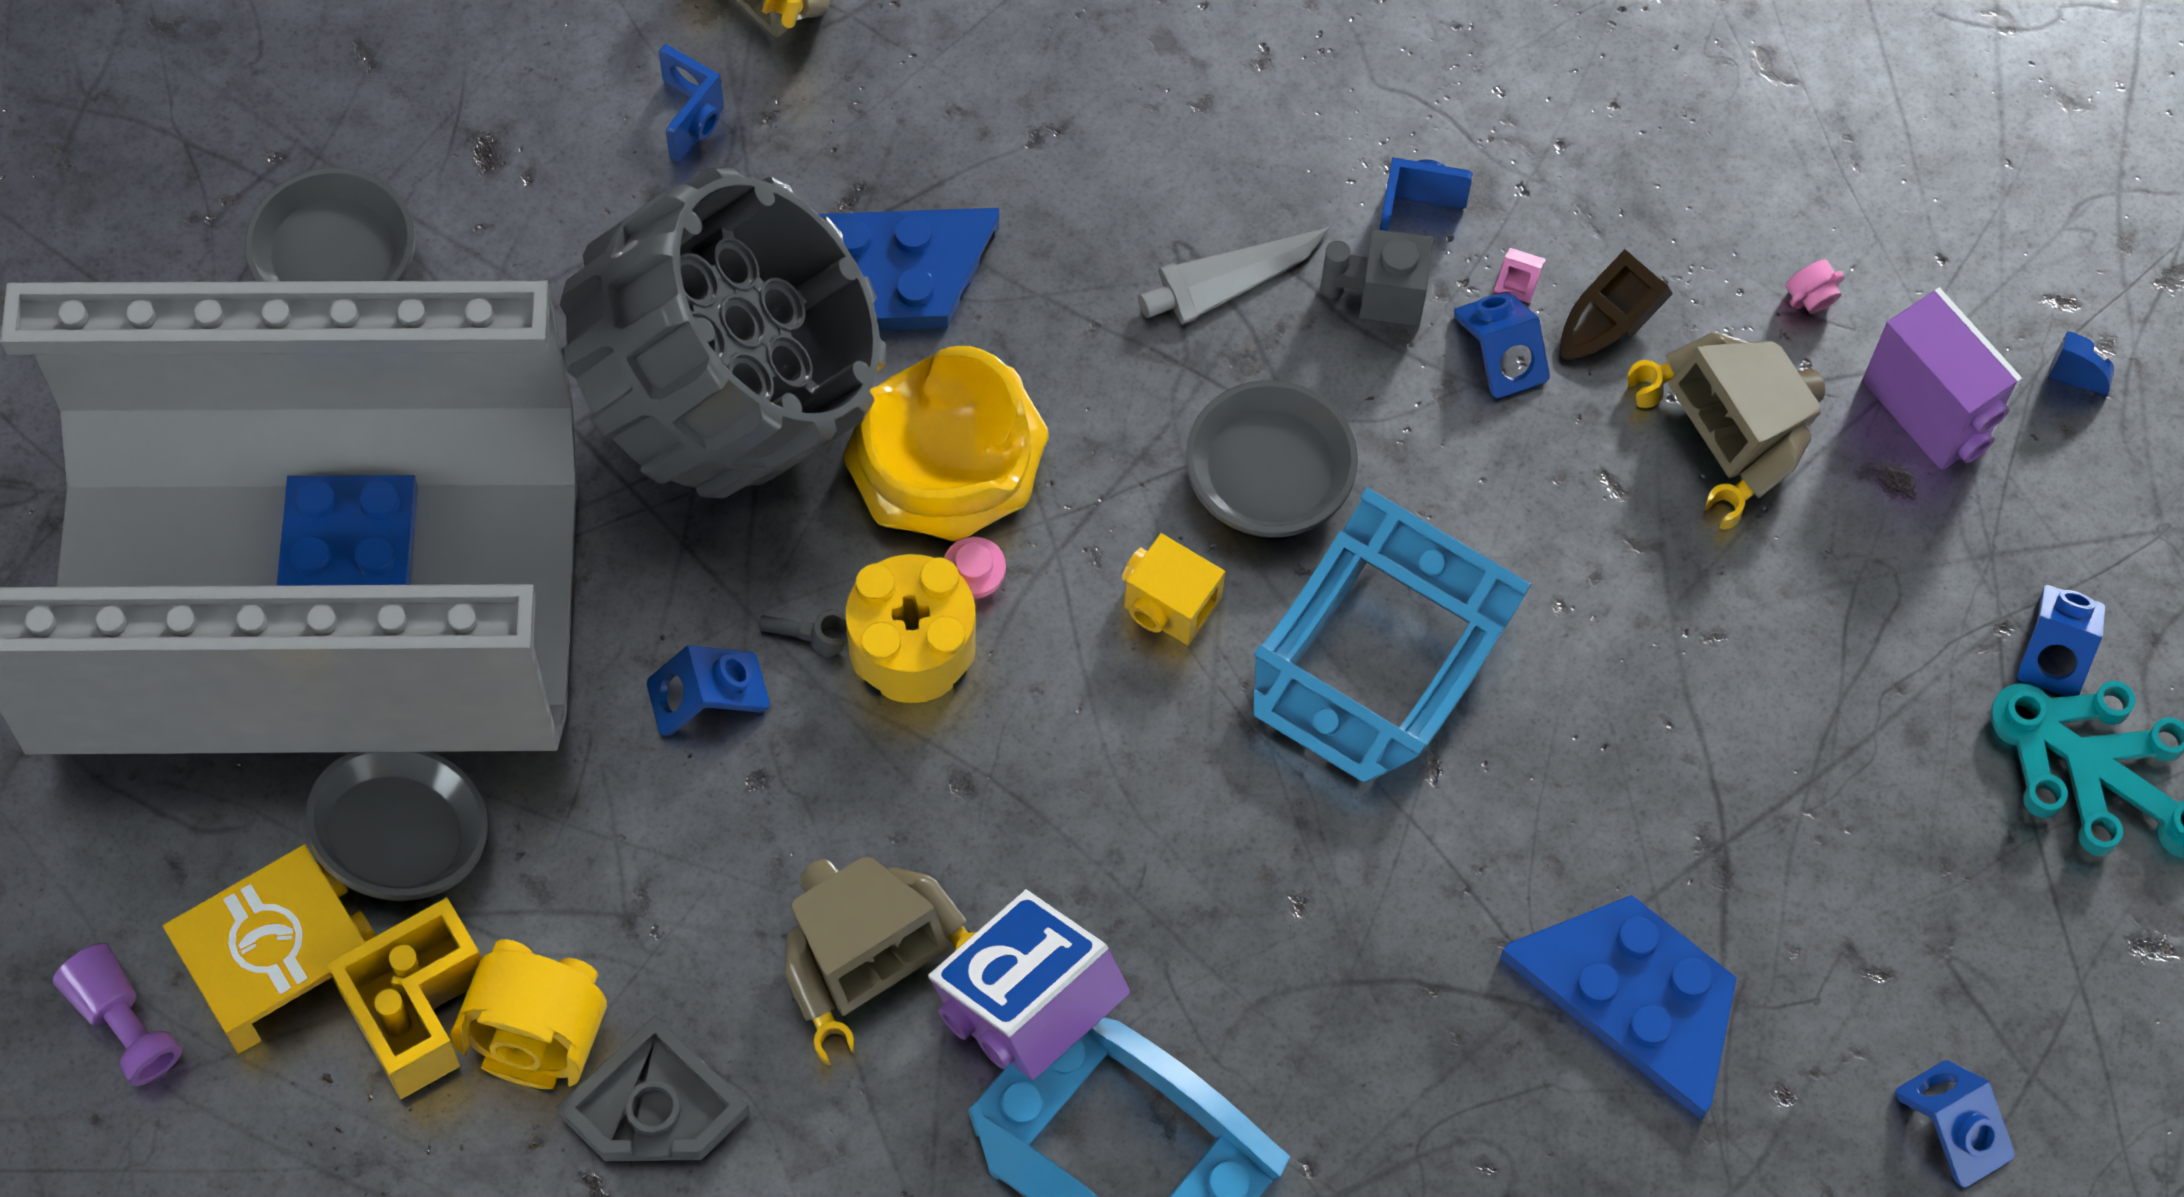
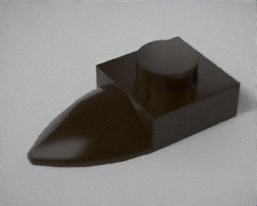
(1613, 306)

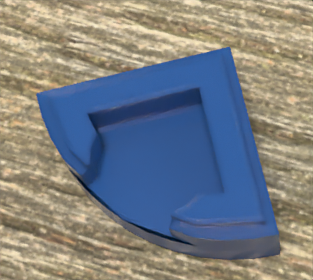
(2080, 366)

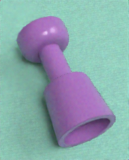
(104, 996)

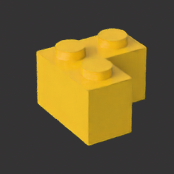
(398, 983)

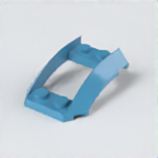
(1427, 564)
(1016, 1110)

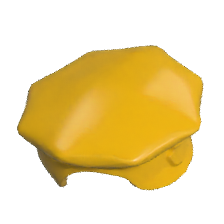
(947, 445)

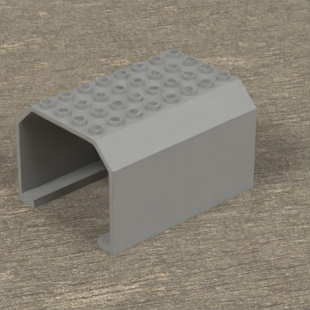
(177, 463)

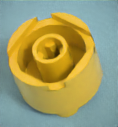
(903, 595)
(530, 1016)

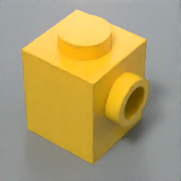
(1171, 589)

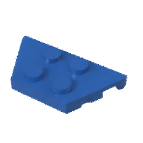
(917, 260)
(1636, 991)

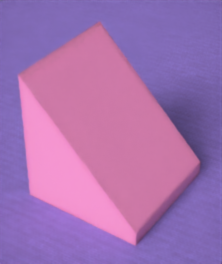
(1519, 274)

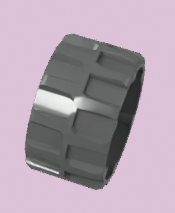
(722, 333)

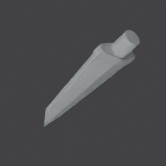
(1213, 280)

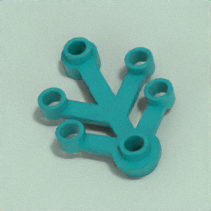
(2090, 760)

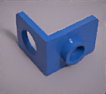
(701, 111)
(1426, 183)
(1500, 324)
(2069, 621)
(708, 680)
(1964, 1119)

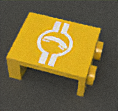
(266, 941)

